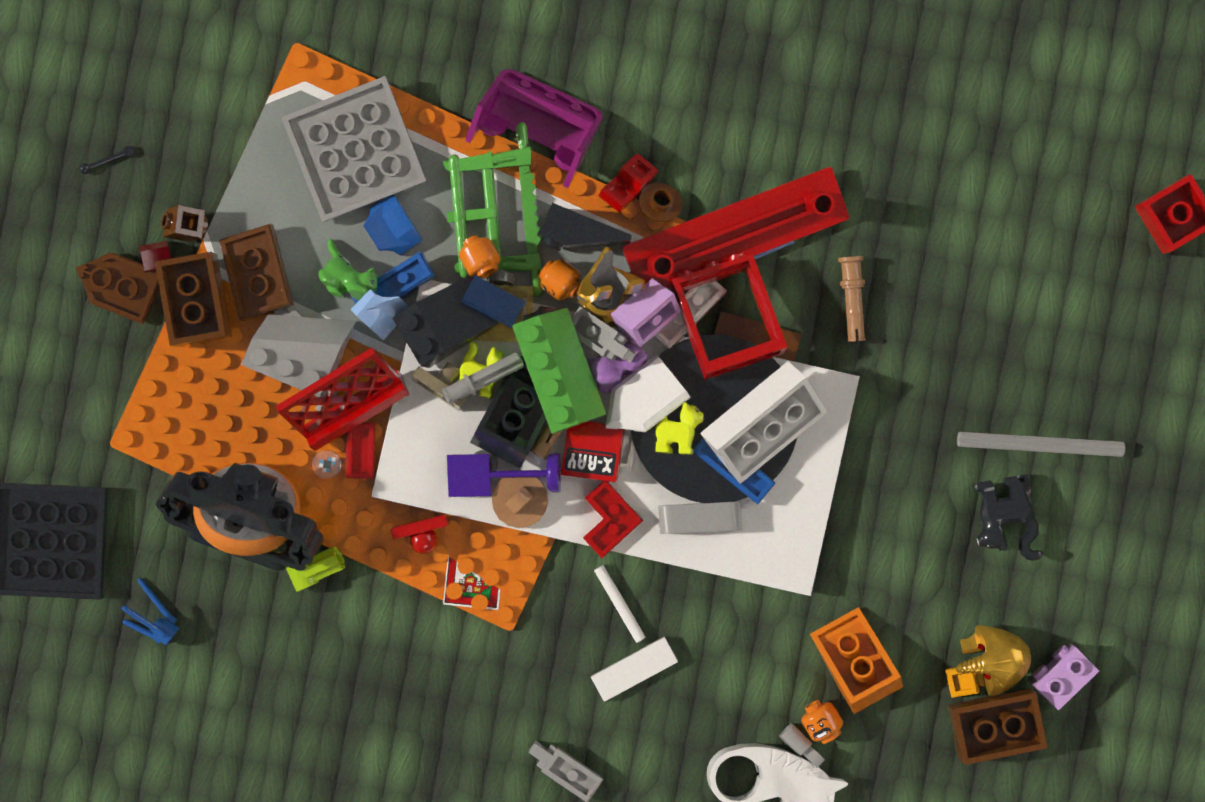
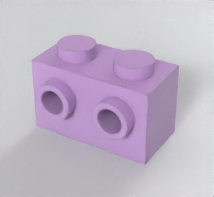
(646, 312)
(1063, 675)

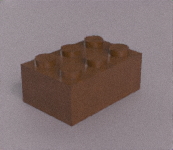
(193, 299)
(997, 726)

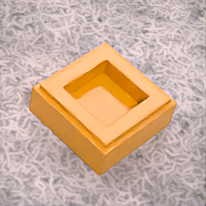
(962, 684)

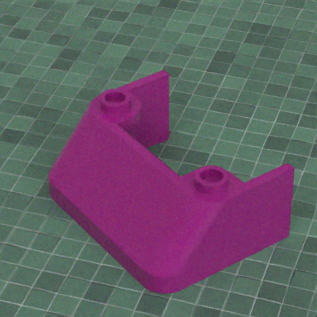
(548, 113)

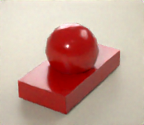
(422, 537)

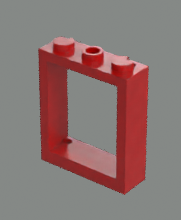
(712, 272)

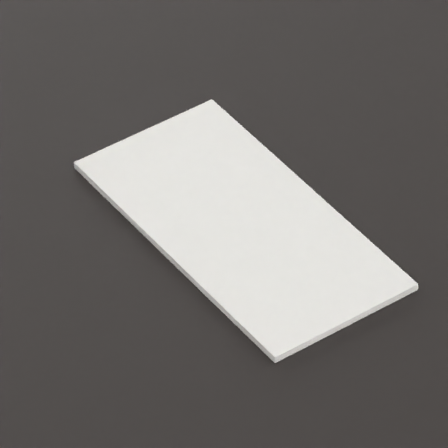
(777, 537)

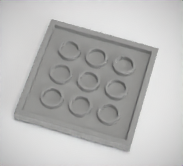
(354, 149)

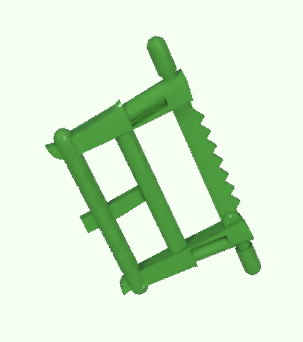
(487, 162)

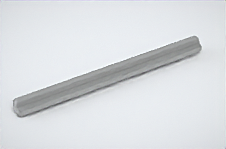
(1041, 444)

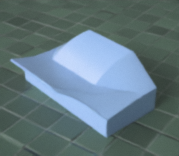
(378, 312)

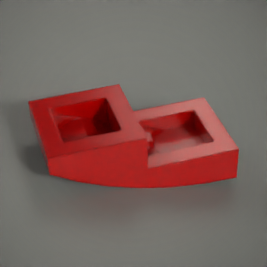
(628, 183)

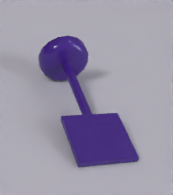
(471, 474)

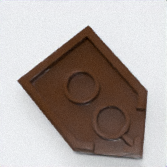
(120, 286)

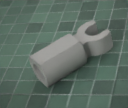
(800, 745)

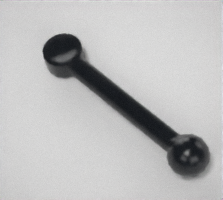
(128, 151)

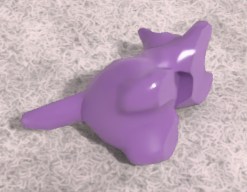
(610, 373)

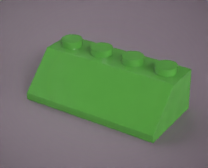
(559, 370)

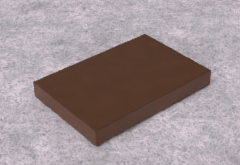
(256, 272)
(755, 333)

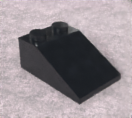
(575, 230)
(442, 324)
(511, 420)

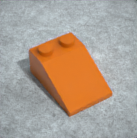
(857, 660)

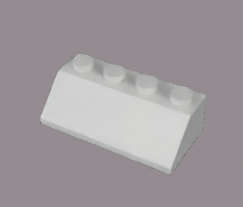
(764, 422)

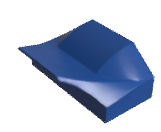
(391, 227)

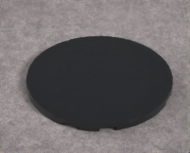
(689, 474)

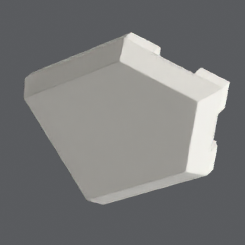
(645, 397)

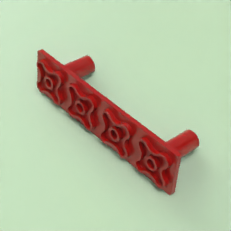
(741, 227)

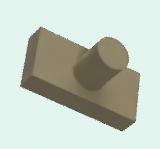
(435, 384)

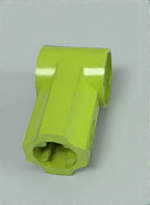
(323, 565)

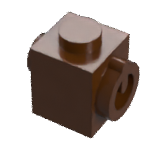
(184, 223)

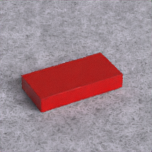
(361, 451)

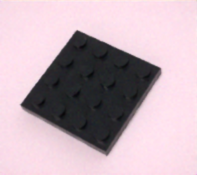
(52, 540)

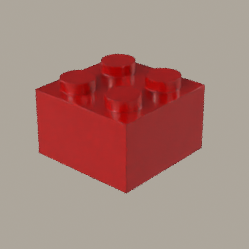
(1174, 214)

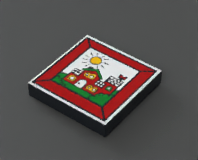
(472, 585)

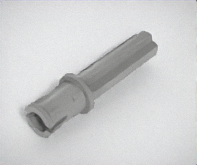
(482, 378)

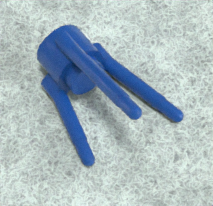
(162, 629)

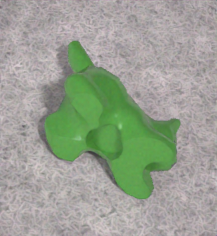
(342, 277)

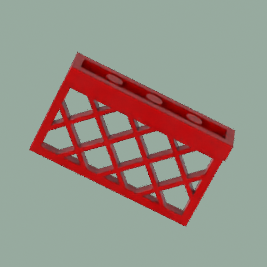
(349, 410)

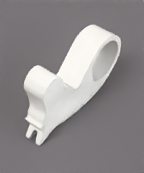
(780, 775)

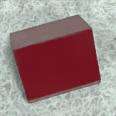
(154, 252)

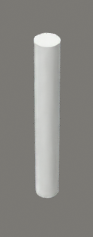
(619, 603)

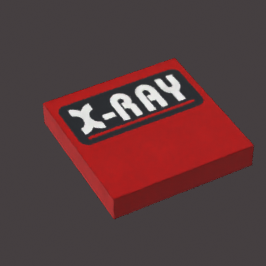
(593, 452)

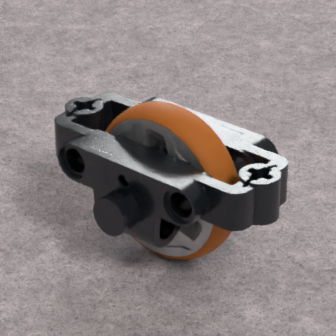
(244, 513)

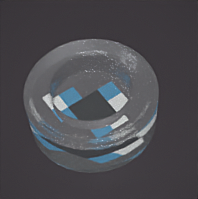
(326, 464)

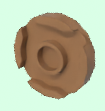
(520, 501)

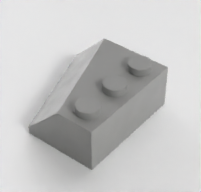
(298, 348)

